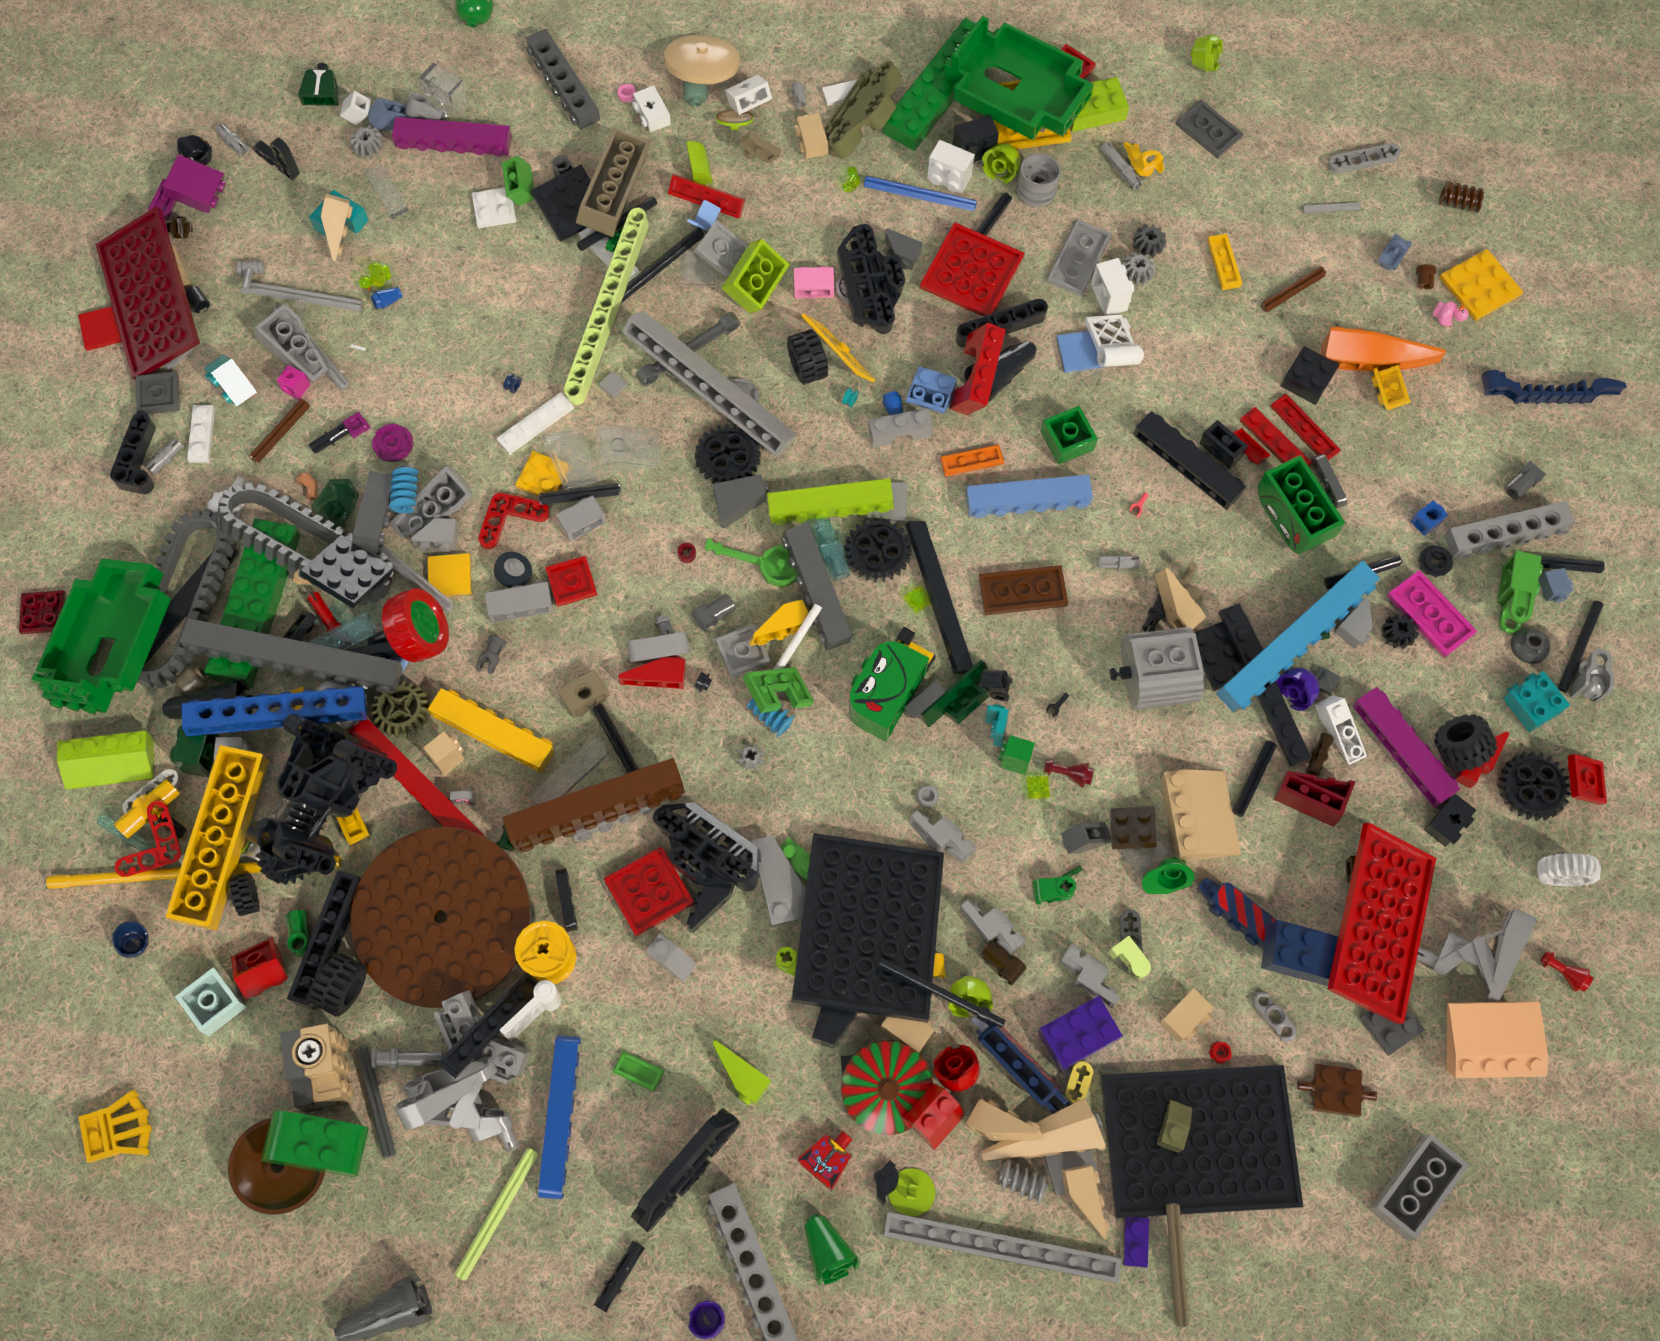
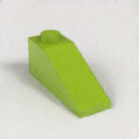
(745, 1078)

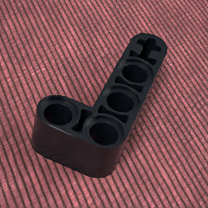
(142, 430)

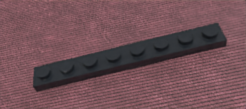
(1271, 699)

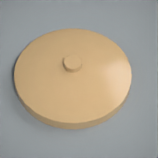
(701, 59)

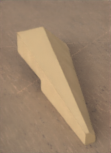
(1063, 1131)

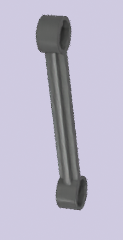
(727, 323)

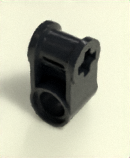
(996, 683)

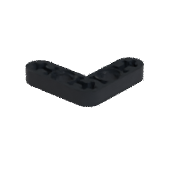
(278, 155)

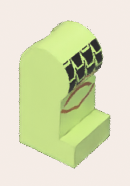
(1132, 957)

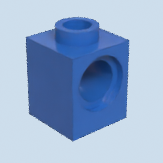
(1424, 523)

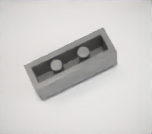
(519, 601)

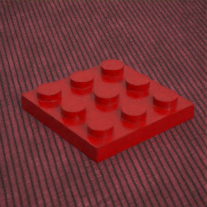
(648, 891)

